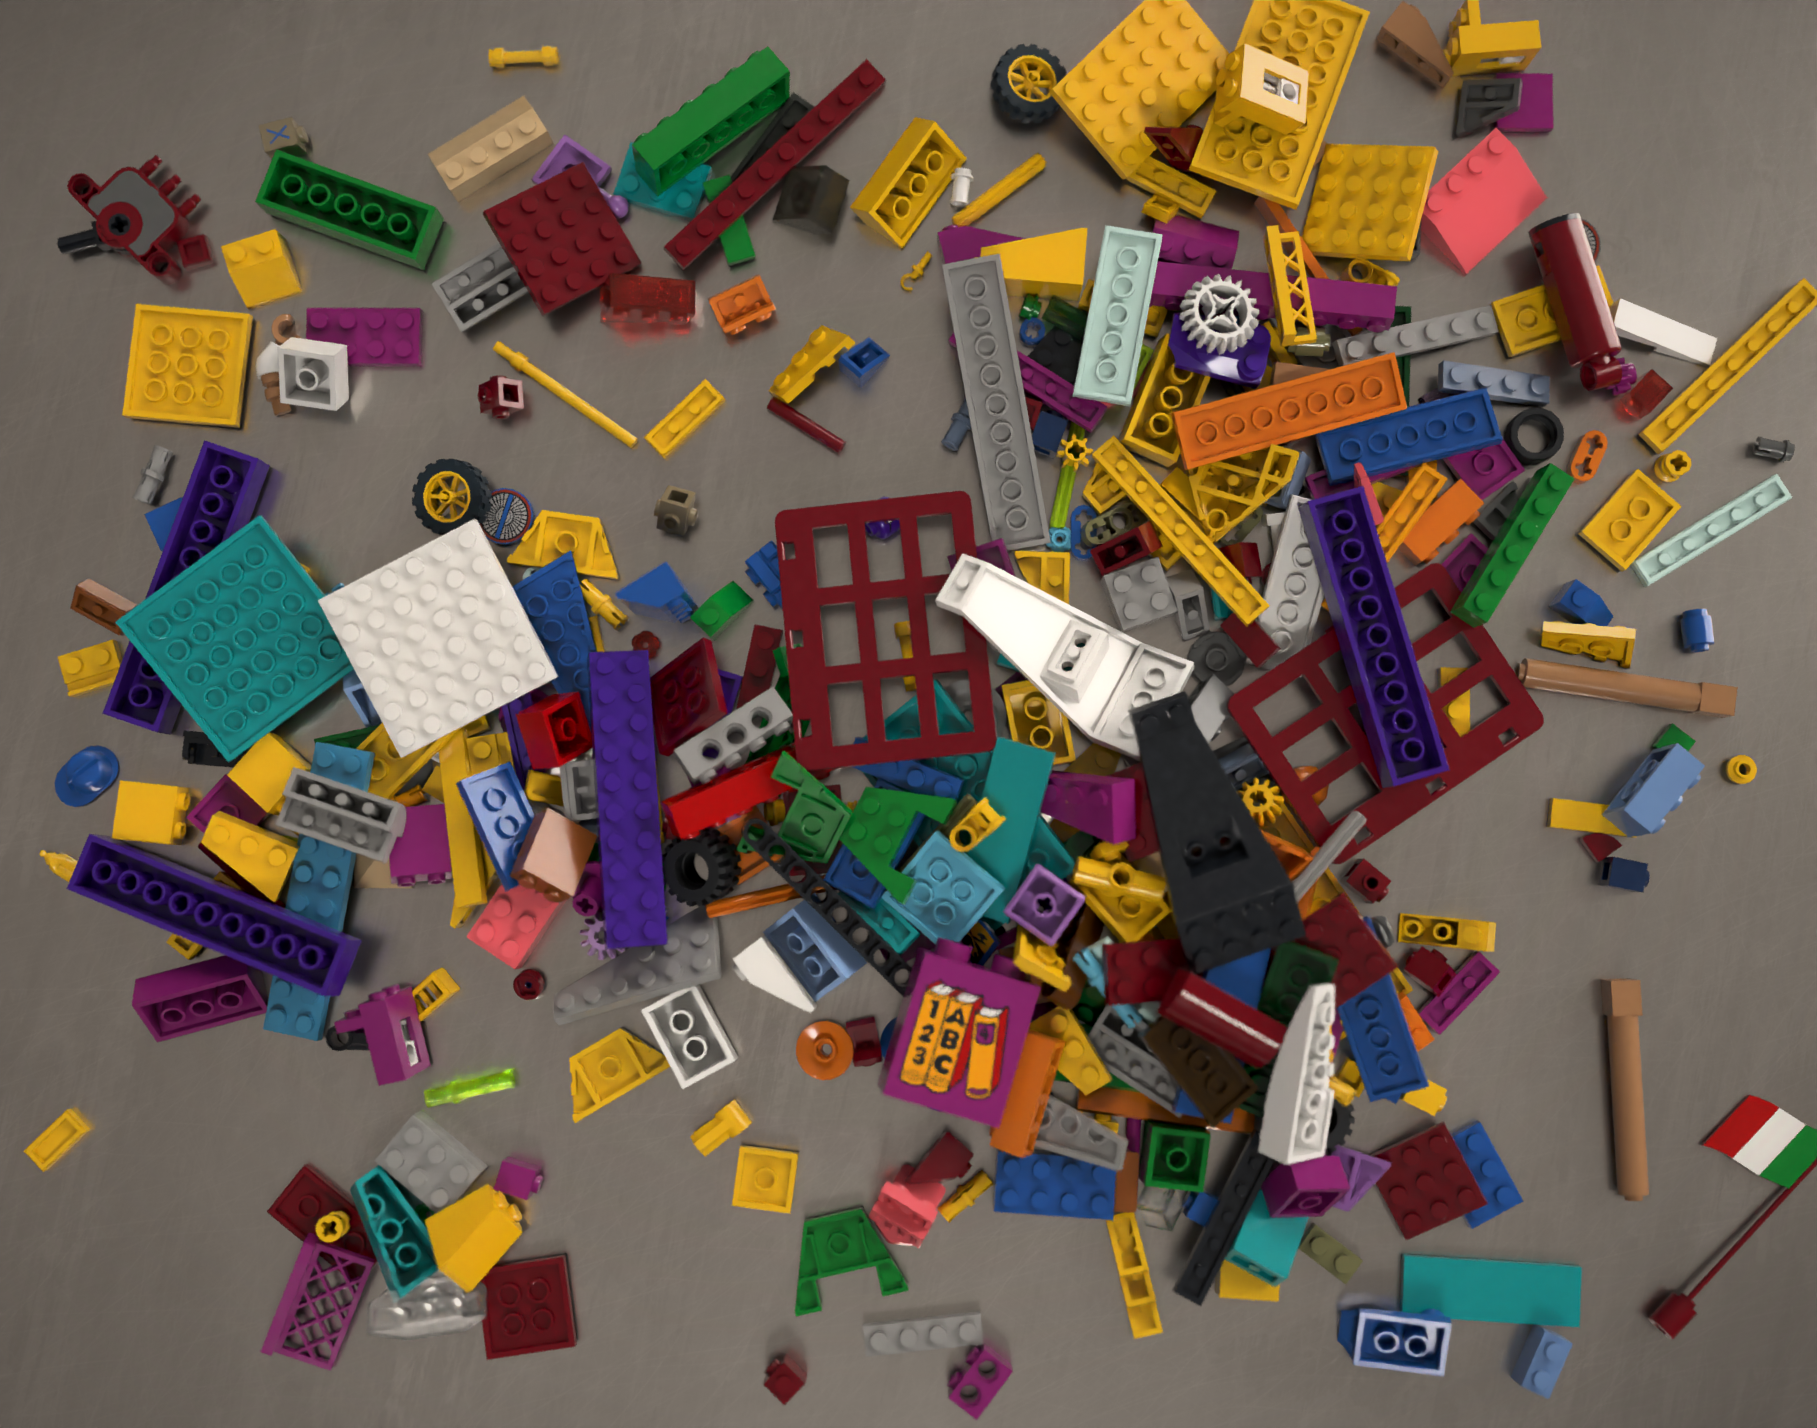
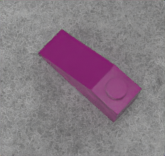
(966, 242)

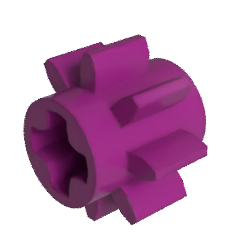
(1629, 377)

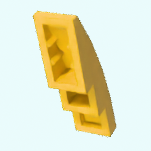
(1134, 1275)

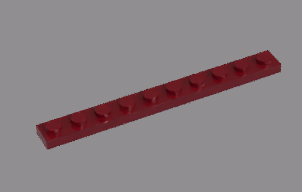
(774, 164)

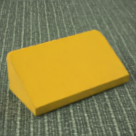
(1179, 489)

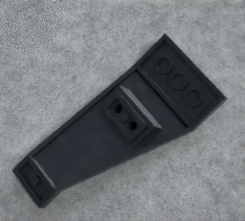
(1227, 894)

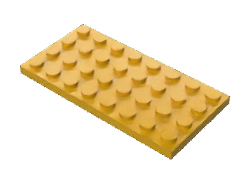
(1261, 160)

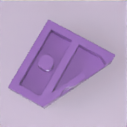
(1361, 1173)

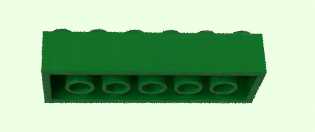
(711, 120)
(349, 209)

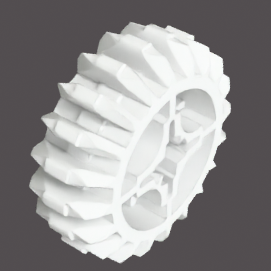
(1207, 295)

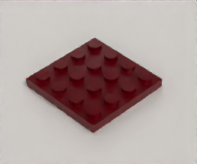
(561, 238)

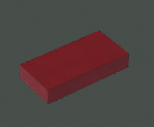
(1251, 640)

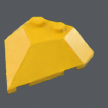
(1238, 485)

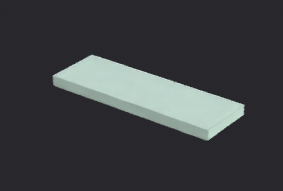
(1117, 315)

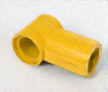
(725, 1125)

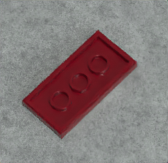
(313, 1197)

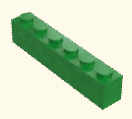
(1512, 545)

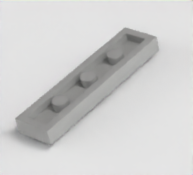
(923, 1334)

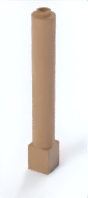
(1696, 698)
(1622, 1006)

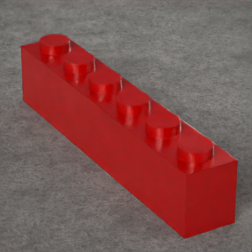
(728, 795)

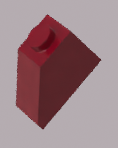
(942, 1162)

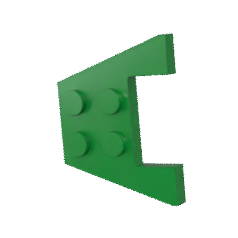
(813, 818)
(880, 828)
(842, 1245)

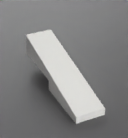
(1662, 333)

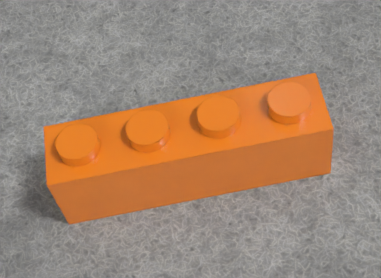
(1028, 1095)

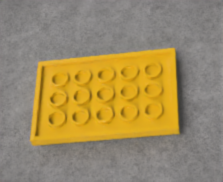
(1141, 76)

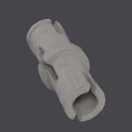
(152, 475)

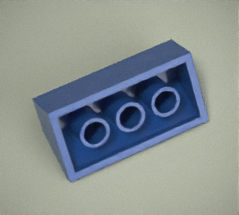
(659, 596)

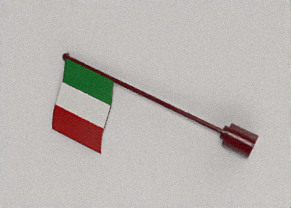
(1769, 1146)

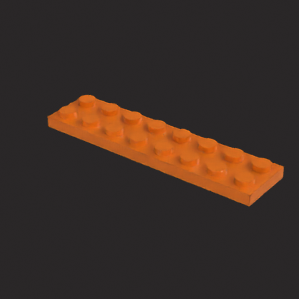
(1289, 410)

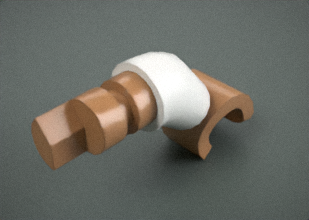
(267, 365)

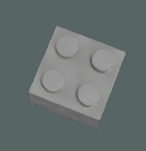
(1139, 595)

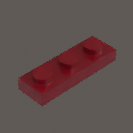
(760, 663)

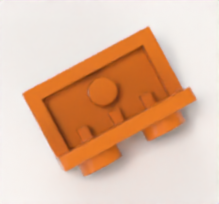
(742, 305)

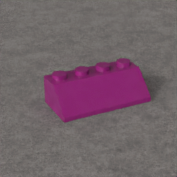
(199, 997)

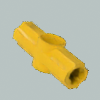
(1136, 883)

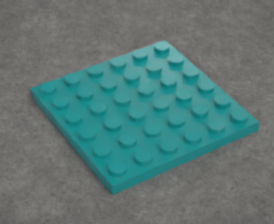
(240, 638)

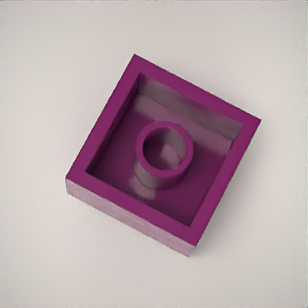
(1305, 1187)

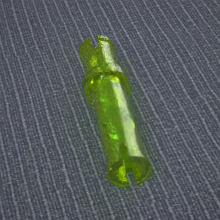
(457, 1091)

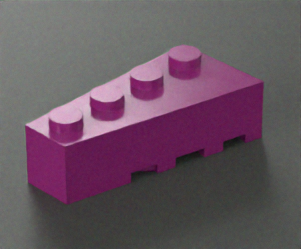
(1092, 804)

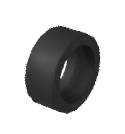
(1553, 426)

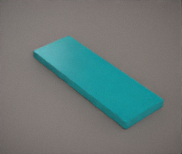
(1016, 791)
(1492, 1290)

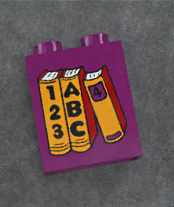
(959, 1033)

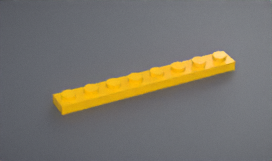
(1730, 366)
(1180, 531)

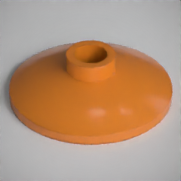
(811, 1054)

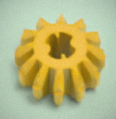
(1271, 801)

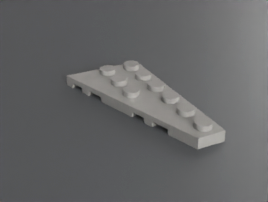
(647, 972)

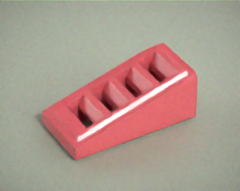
(1362, 479)

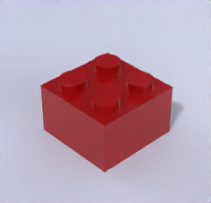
(555, 730)

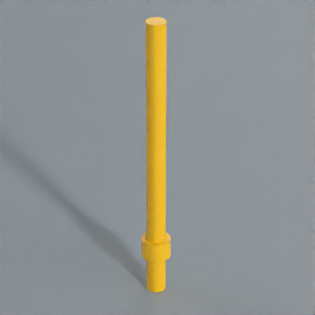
(521, 363)

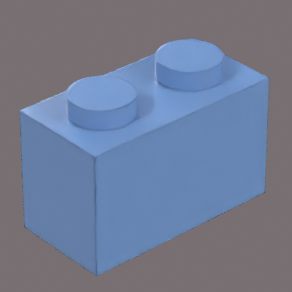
(1541, 1360)

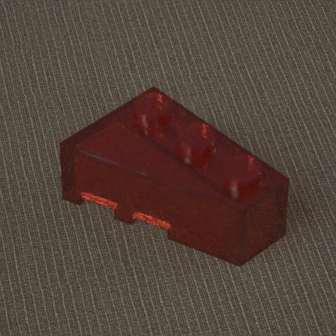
(647, 299)

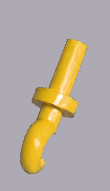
(917, 270)

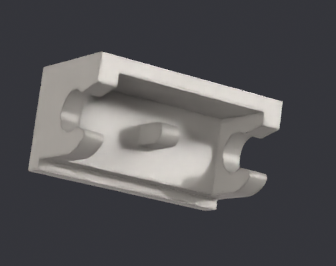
(578, 790)

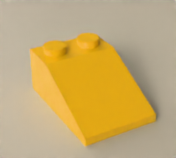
(1037, 721)

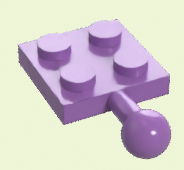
(570, 153)

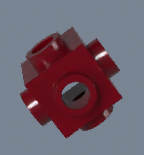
(500, 397)

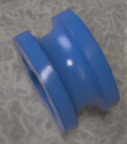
(1024, 328)

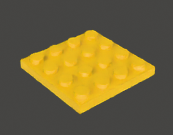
(1369, 201)
(187, 365)

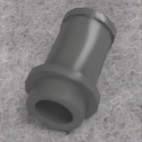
(1774, 449)

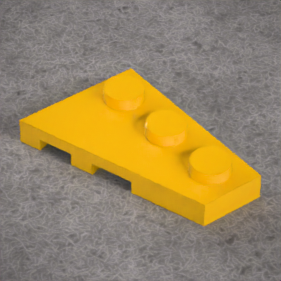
(1600, 641)
(1079, 1058)

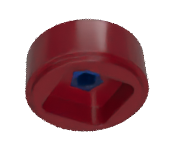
(528, 984)

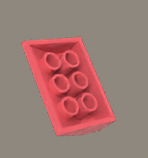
(1480, 201)

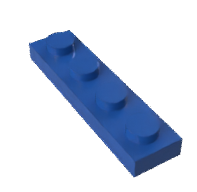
(915, 777)

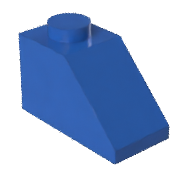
(1581, 605)

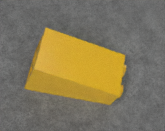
(1043, 264)

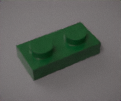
(1089, 1005)

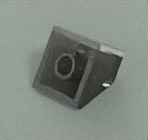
(811, 199)

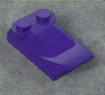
(1241, 367)

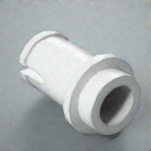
(961, 185)

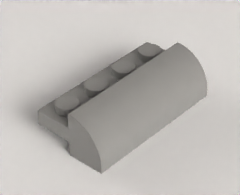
(480, 287)
(341, 815)
(1131, 1059)

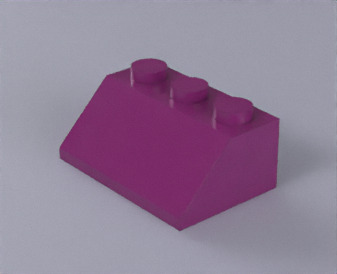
(1196, 242)

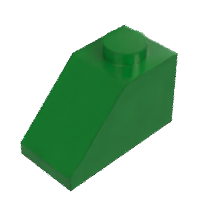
(721, 610)

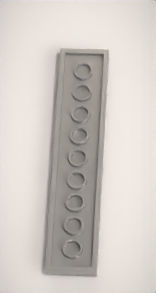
(996, 401)

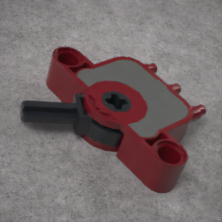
(133, 218)

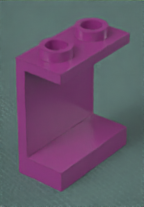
(423, 849)

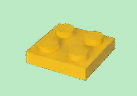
(765, 1179)

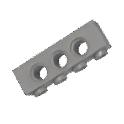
(766, 705)

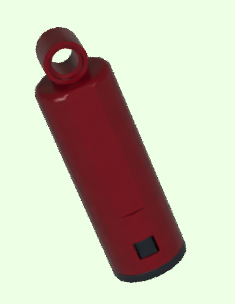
(1578, 300)

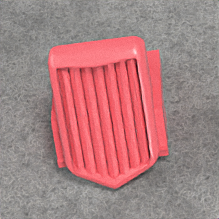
(906, 1210)

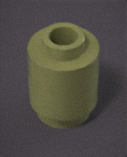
(1311, 349)

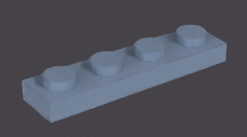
(1500, 383)

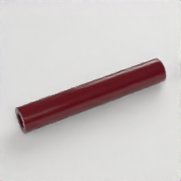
(806, 425)

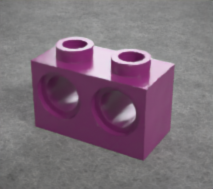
(986, 1383)

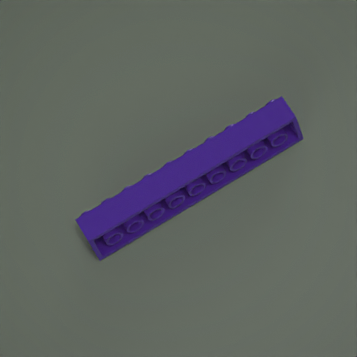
(212, 510)
(1373, 637)
(626, 799)
(214, 915)

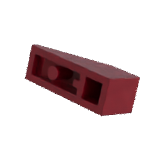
(1176, 144)

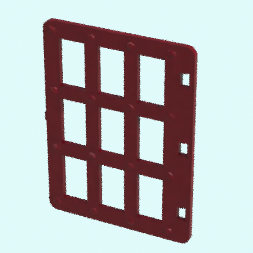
(807, 664)
(1396, 803)

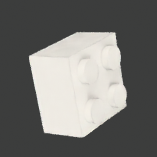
(313, 373)

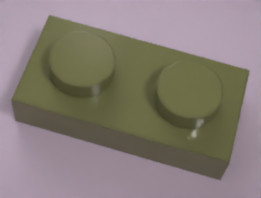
(1329, 1253)

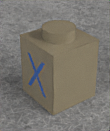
(283, 136)

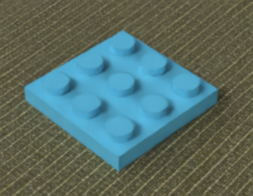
(948, 891)

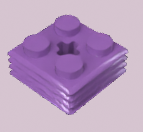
(1046, 924)

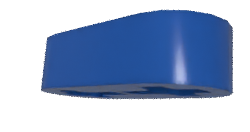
(1075, 527)

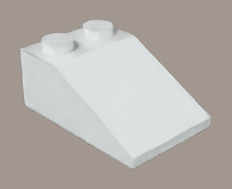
(768, 971)

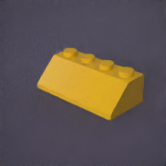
(908, 181)

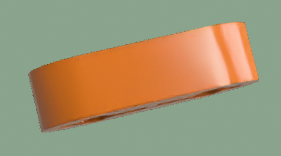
(1592, 460)

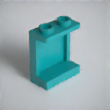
(1267, 1244)

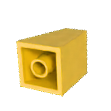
(473, 1235)

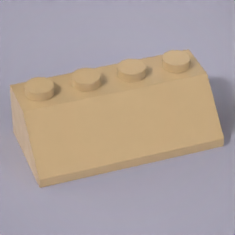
(491, 148)

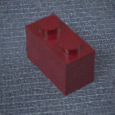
(1126, 548)

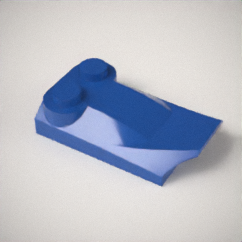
(1396, 1339)

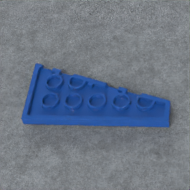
(561, 621)

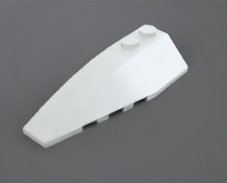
(1299, 1090)

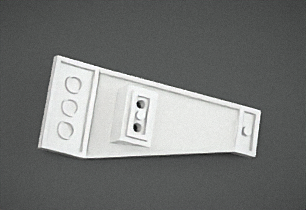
(1041, 640)

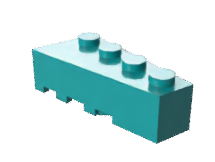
(394, 1233)

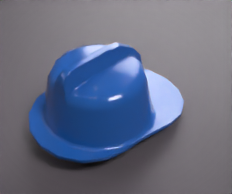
(86, 775)

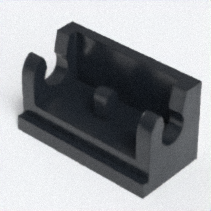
(201, 751)

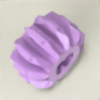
(594, 940)

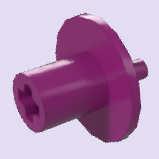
(587, 896)

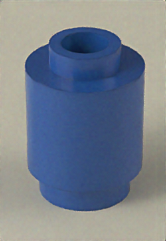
(1697, 630)

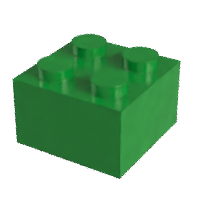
(1174, 1156)

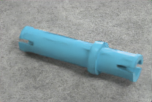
(1096, 978)

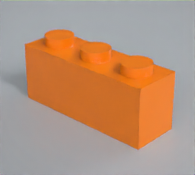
(1441, 522)

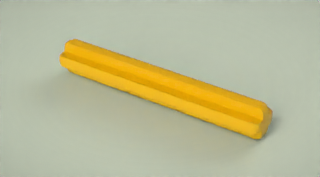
(999, 191)

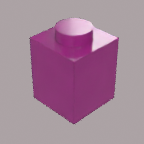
(518, 1178)

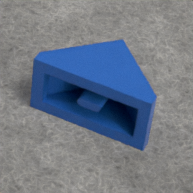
(862, 361)
(161, 521)

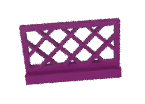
(292, 1298)

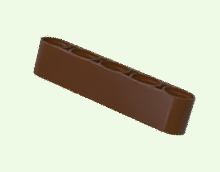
(1080, 933)

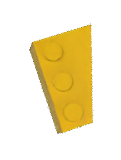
(252, 851)

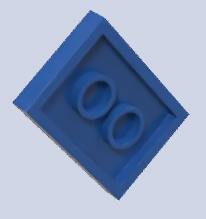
(1488, 1172)

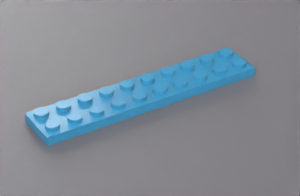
(319, 892)

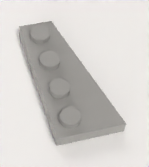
(1080, 1137)

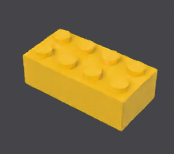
(1162, 391)

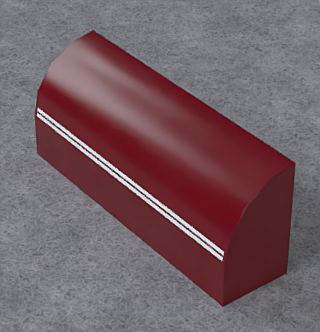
(1222, 1019)

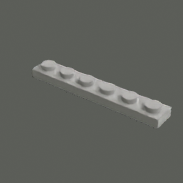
(1418, 336)

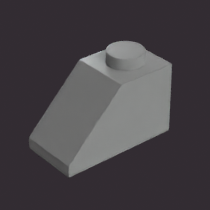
(1191, 604)

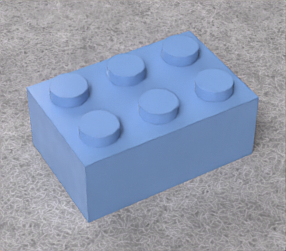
(1654, 790)

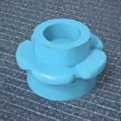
(1065, 544)

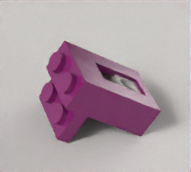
(391, 1033)

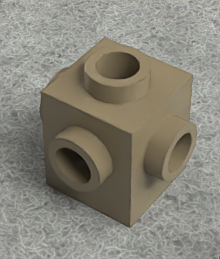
(676, 510)

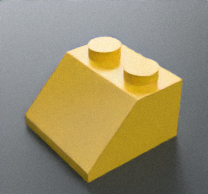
(262, 268)

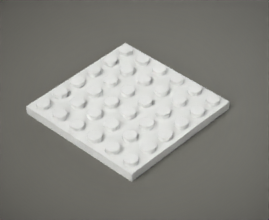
(438, 638)

